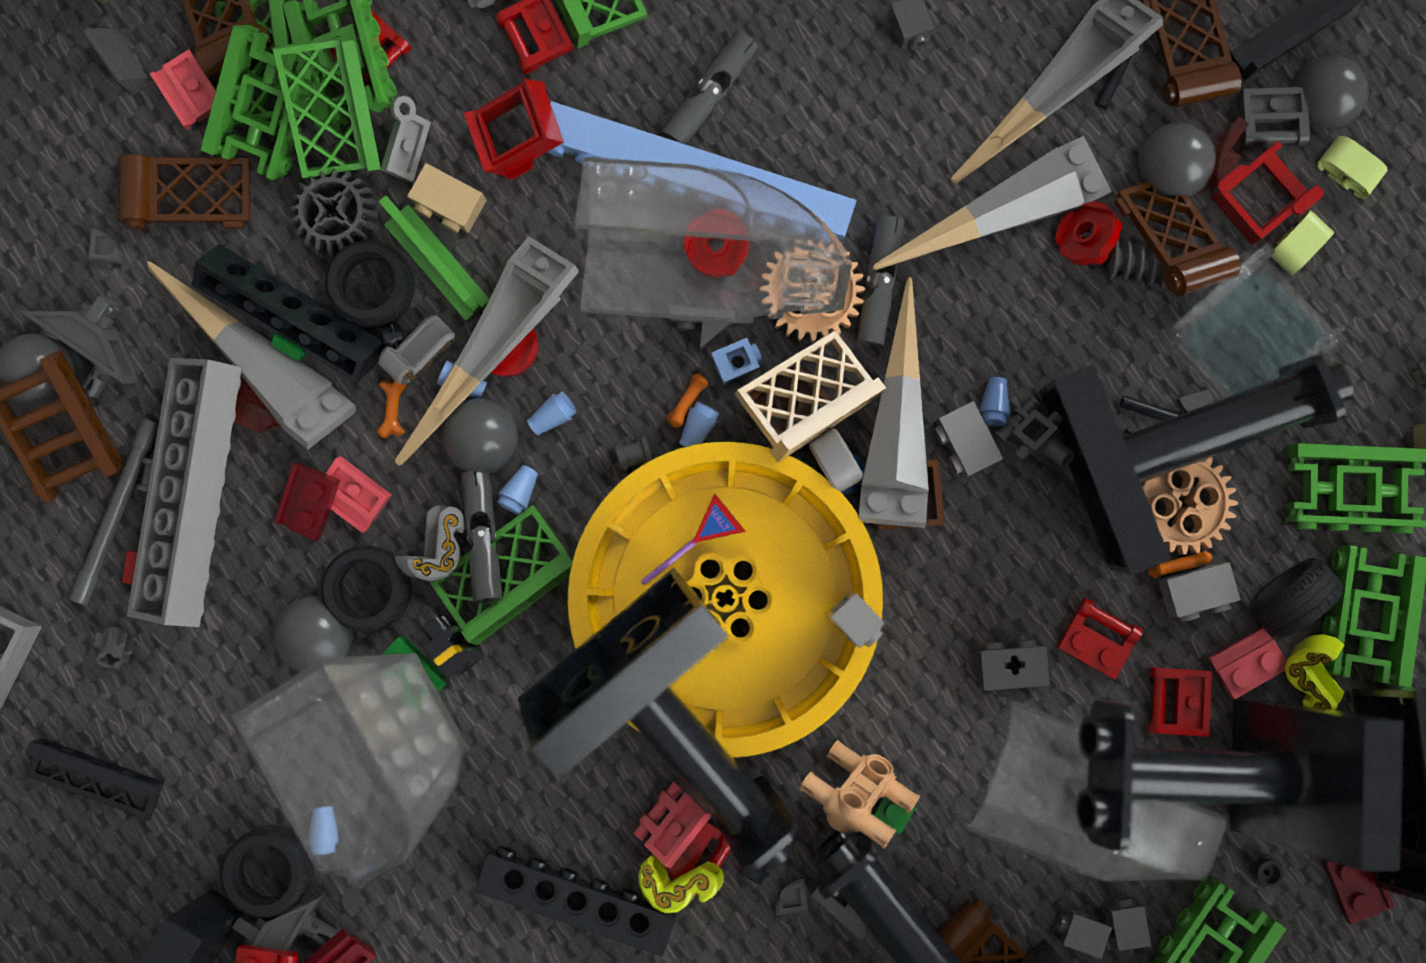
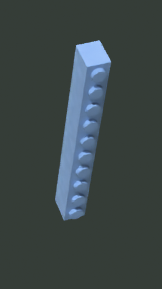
(598, 137)

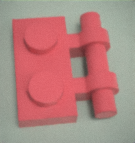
(678, 827)

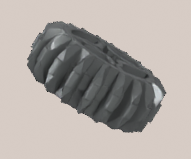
(342, 203)

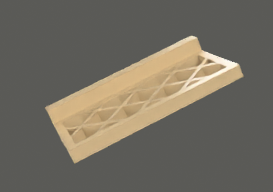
(819, 420)

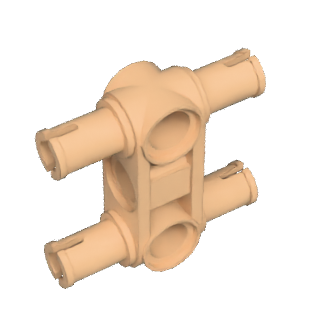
(851, 805)

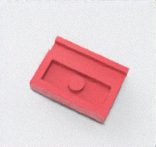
(186, 88)
(357, 496)
(1248, 663)

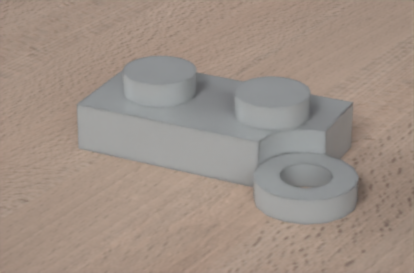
(405, 141)

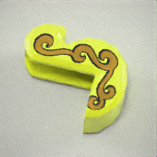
(1307, 673)
(677, 894)

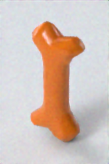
(697, 384)
(390, 423)
(1180, 564)

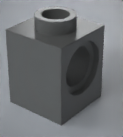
(910, 23)
(1128, 923)
(1082, 932)

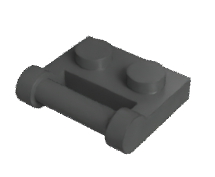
(1274, 106)

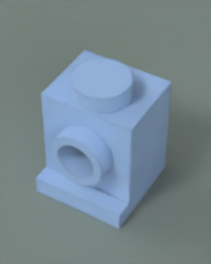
(723, 360)

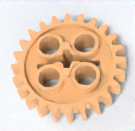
(824, 322)
(1207, 518)

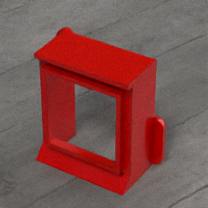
(543, 121)
(1302, 198)

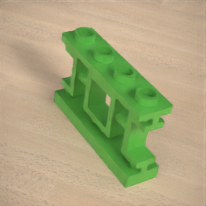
(371, 55)
(234, 98)
(1355, 461)
(1399, 617)
(1192, 931)

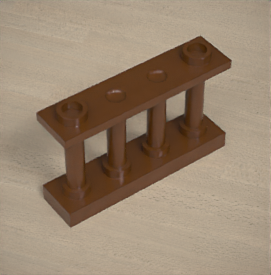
(87, 428)

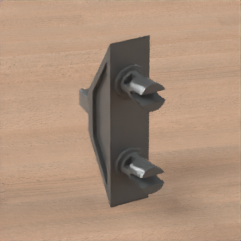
(93, 337)
(284, 929)

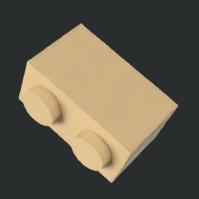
(446, 198)

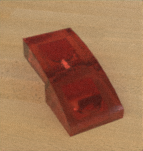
(1225, 157)

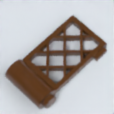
(212, 49)
(1202, 79)
(141, 197)
(1190, 270)
(971, 929)

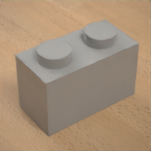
(967, 440)
(1199, 590)
(856, 620)

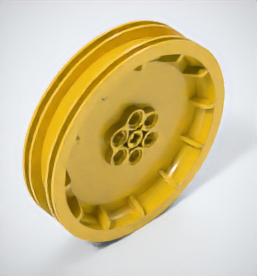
(802, 553)

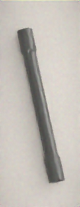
(88, 576)

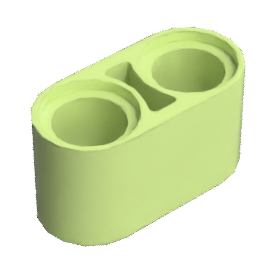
(1352, 166)
(1301, 242)

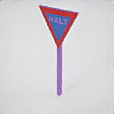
(715, 524)

